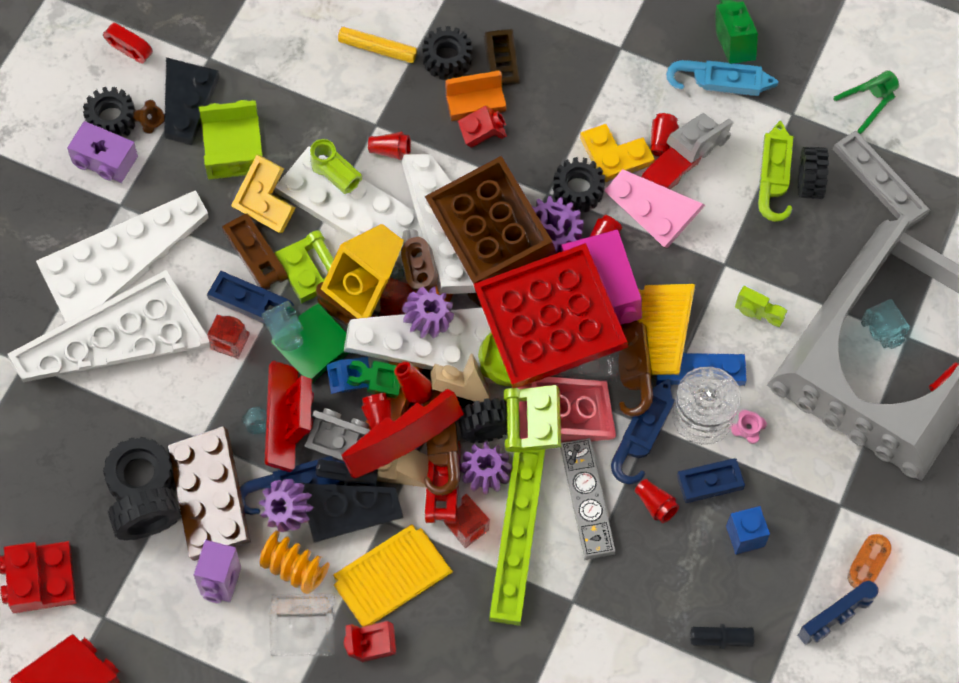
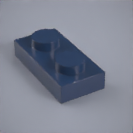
(710, 480)

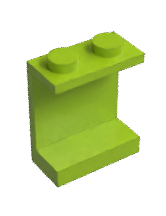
(230, 138)

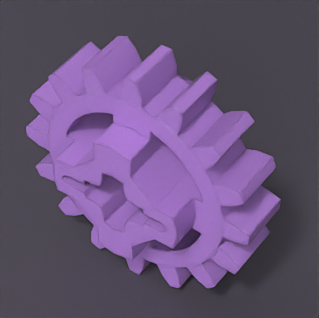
(559, 216)

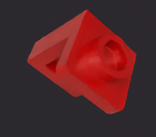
(482, 125)
(370, 641)

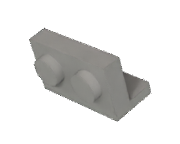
(333, 435)

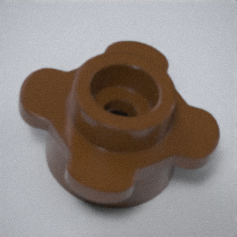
(156, 113)

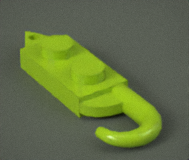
(775, 170)

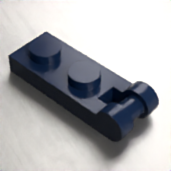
(243, 296)
(838, 612)

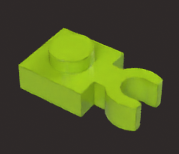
(757, 305)

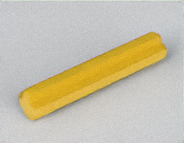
(377, 44)

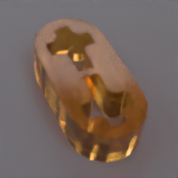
(863, 558)

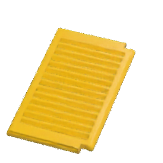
(666, 318)
(390, 575)

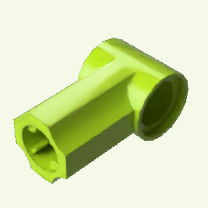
(335, 167)

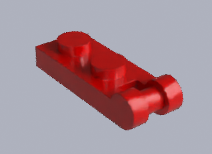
(439, 477)

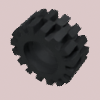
(447, 39)
(107, 100)
(583, 171)
(813, 172)
(484, 420)

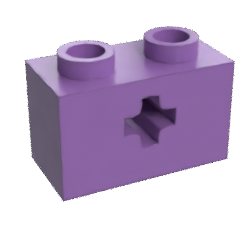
(102, 152)
(217, 572)

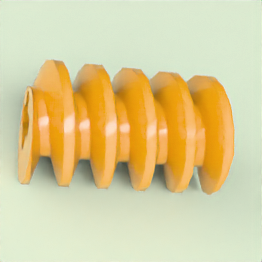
(291, 565)

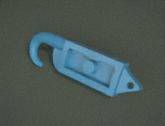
(723, 77)

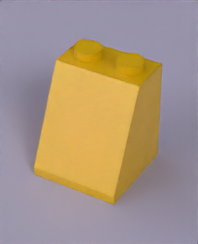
(362, 270)

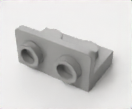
(699, 137)

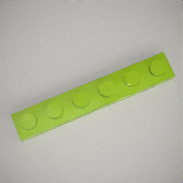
(517, 537)

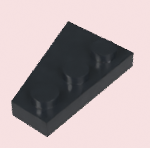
(186, 90)
(349, 508)

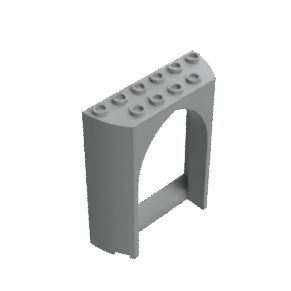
(812, 376)

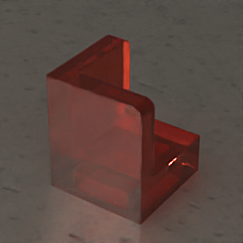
(471, 522)

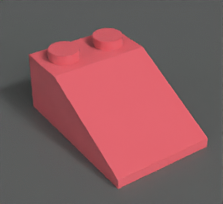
(583, 409)

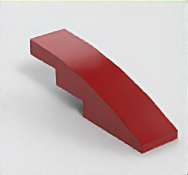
(397, 438)

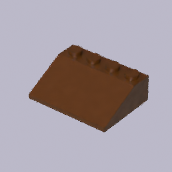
(490, 222)

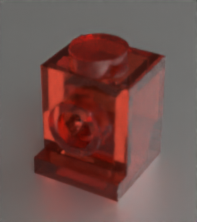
(394, 297)
(230, 331)

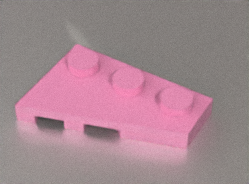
(653, 206)

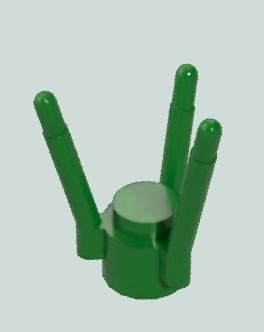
(880, 86)

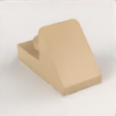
(466, 384)
(406, 470)

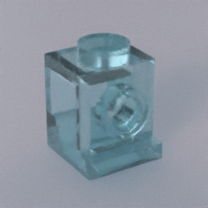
(886, 324)
(284, 326)

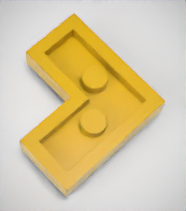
(613, 158)
(256, 195)

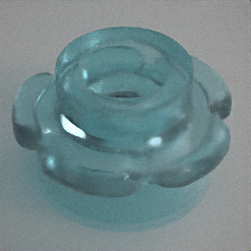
(255, 420)

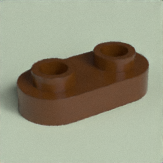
(421, 267)

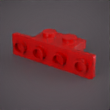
(287, 414)

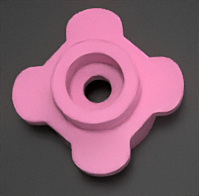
(749, 418)

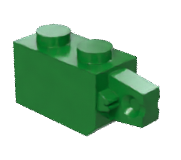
(736, 31)

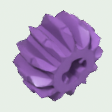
(431, 323)
(480, 459)
(295, 503)

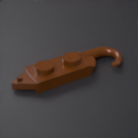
(636, 367)
(444, 452)

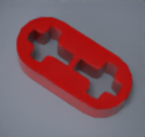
(127, 43)

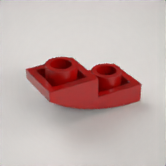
(669, 169)

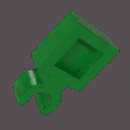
(378, 377)

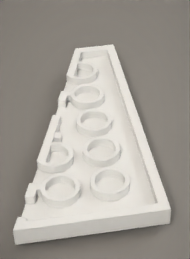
(423, 178)
(116, 258)
(127, 328)
(391, 340)

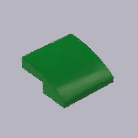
(322, 343)

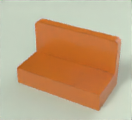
(474, 91)

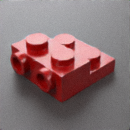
(37, 576)

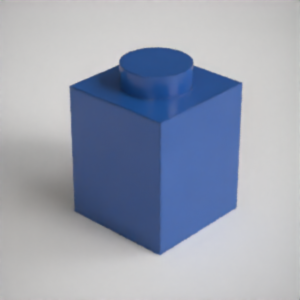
(747, 530)

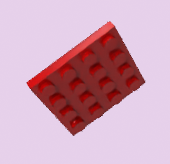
(550, 316)

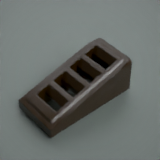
(500, 37)

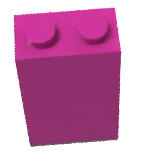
(615, 273)

